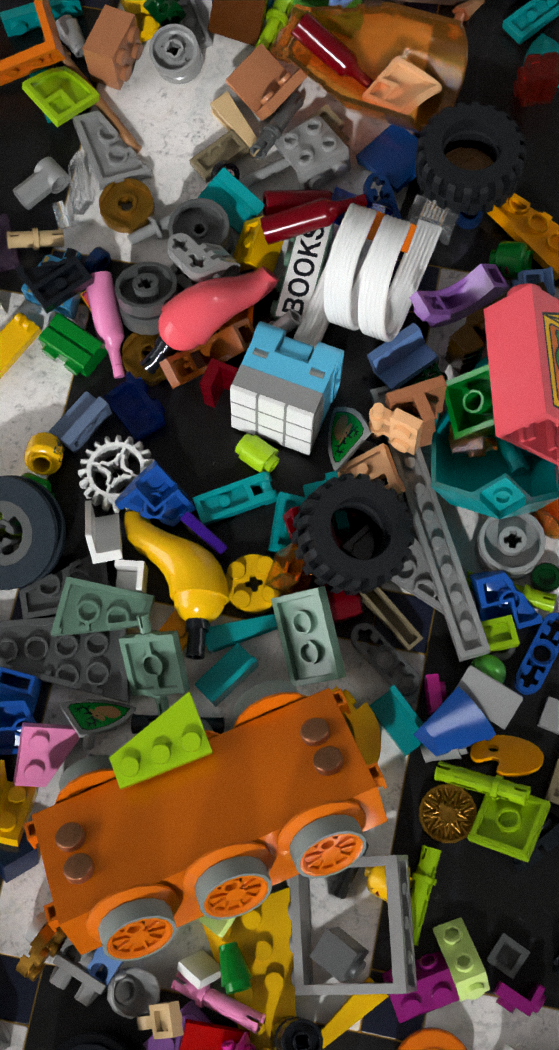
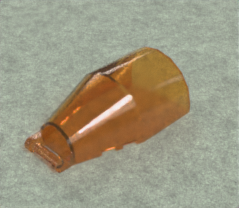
(376, 37)

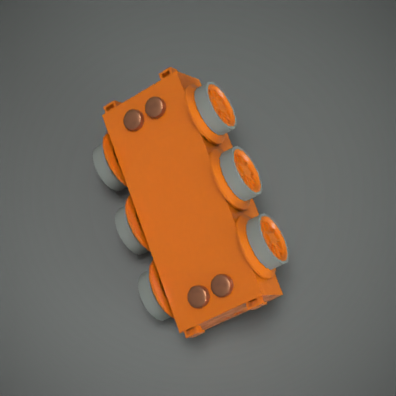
(211, 835)

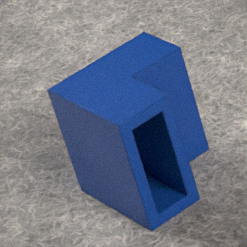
(21, 685)

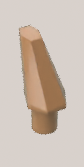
(465, 10)

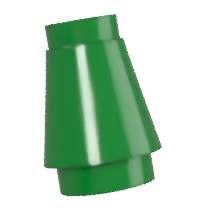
(233, 969)

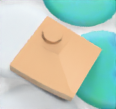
(401, 87)

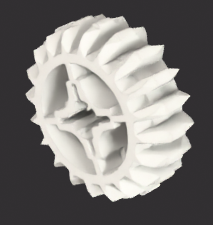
(97, 464)

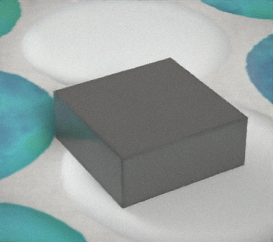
(507, 955)

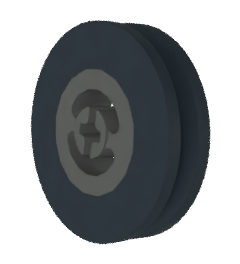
(35, 513)

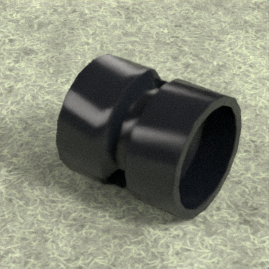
(296, 1034)

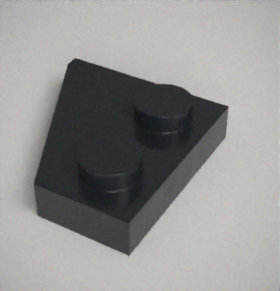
(55, 281)

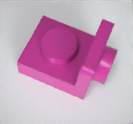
(434, 692)

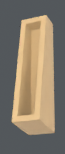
(231, 118)

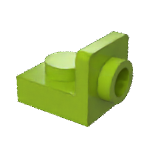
(501, 633)

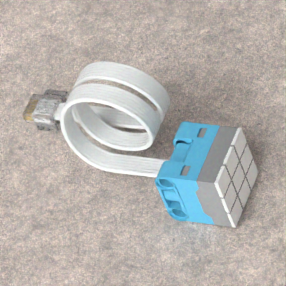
(291, 382)

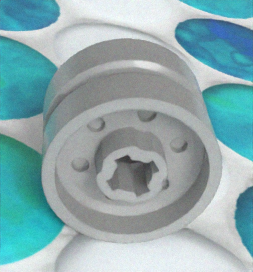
(174, 40)

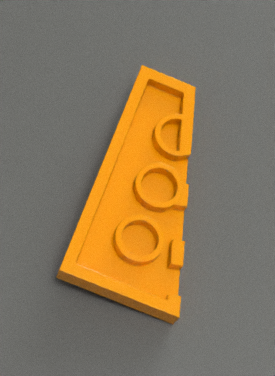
(532, 228)

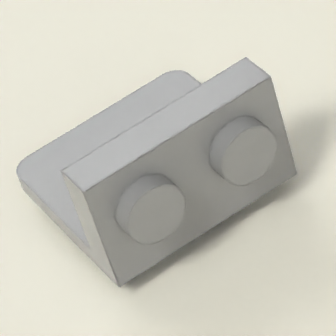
(314, 153)

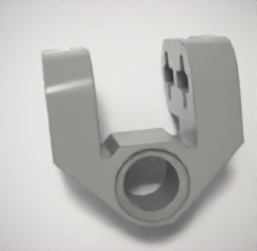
(213, 257)

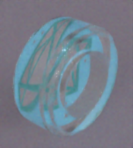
(61, 215)

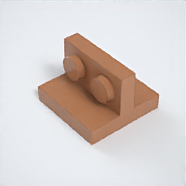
(422, 401)

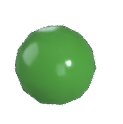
(491, 666)

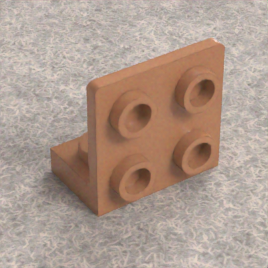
(263, 82)

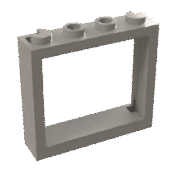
(399, 926)

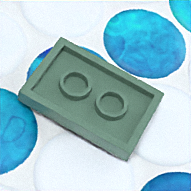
(308, 637)

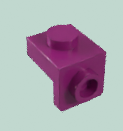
(511, 999)

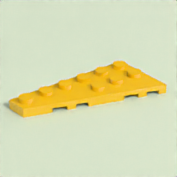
(265, 945)

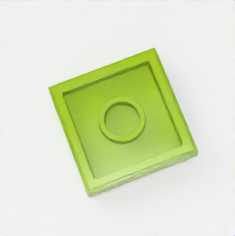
(509, 826)

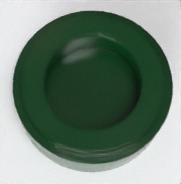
(545, 577)

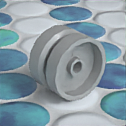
(522, 533)

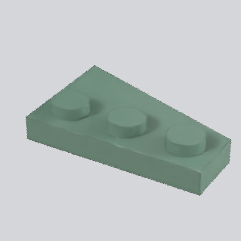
(98, 608)

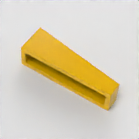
(349, 1013)

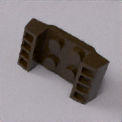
(468, 342)

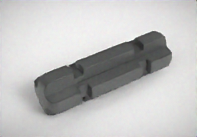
(340, 887)

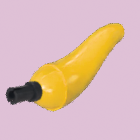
(192, 575)

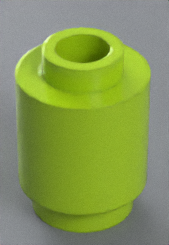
(257, 453)

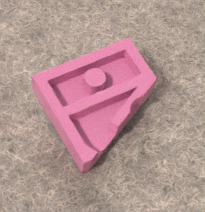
(42, 752)

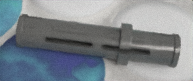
(276, 126)

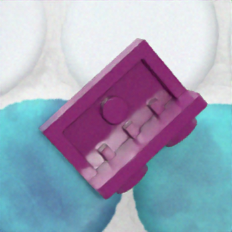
(433, 991)

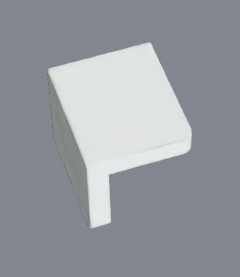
(132, 575)

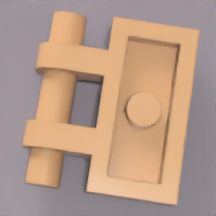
(401, 427)

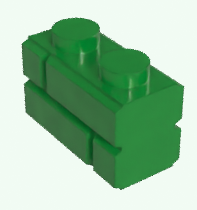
(72, 345)

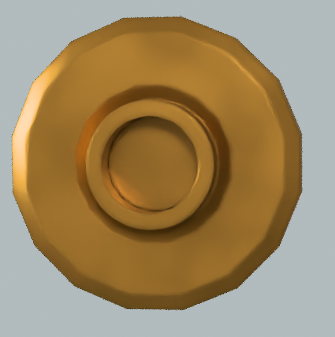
(447, 813)

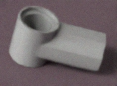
(47, 178)

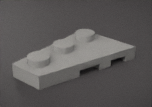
(107, 152)

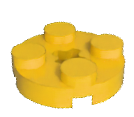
(240, 573)

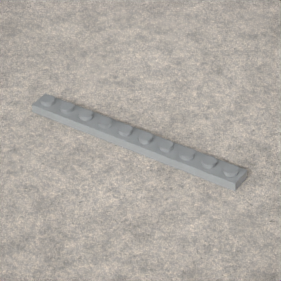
(438, 549)

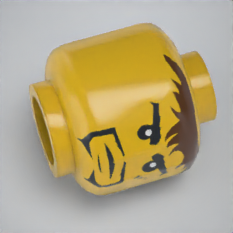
(44, 453)

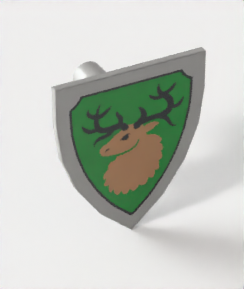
(347, 434)
(95, 717)

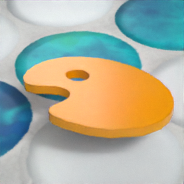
(514, 755)

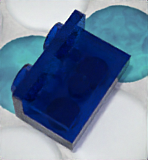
(135, 407)

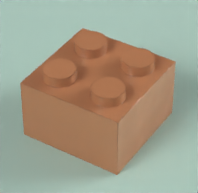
(113, 47)

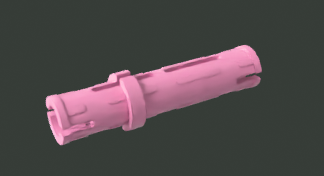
(220, 1003)

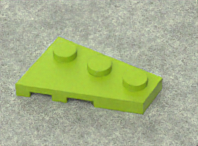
(163, 745)

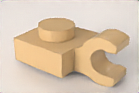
(164, 1020)

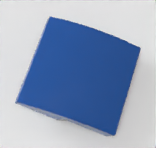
(392, 155)

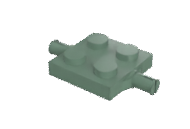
(154, 663)

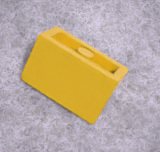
(252, 248)

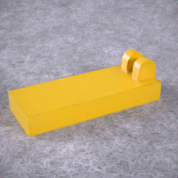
(16, 339)

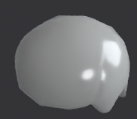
(132, 992)

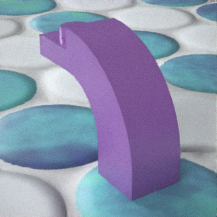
(460, 299)

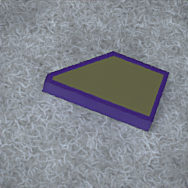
(202, 533)

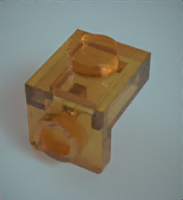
(472, 447)

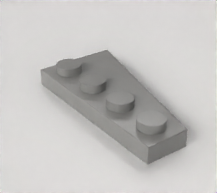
(413, 577)

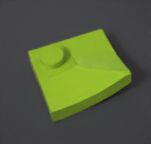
(60, 93)

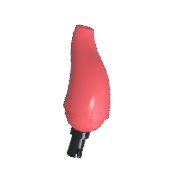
(202, 309)

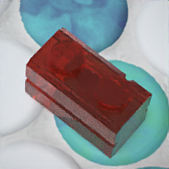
(537, 79)

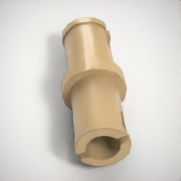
(35, 239)

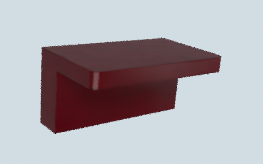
(216, 379)

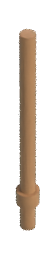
(103, 107)

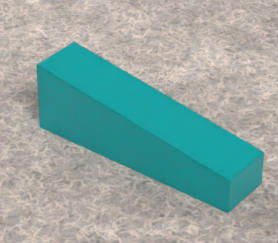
(236, 632)

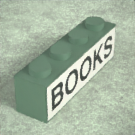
(303, 272)

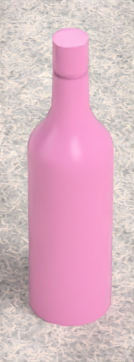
(107, 318)

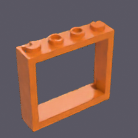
(37, 56)

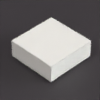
(199, 969)

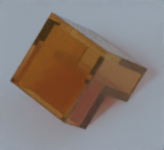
(287, 573)

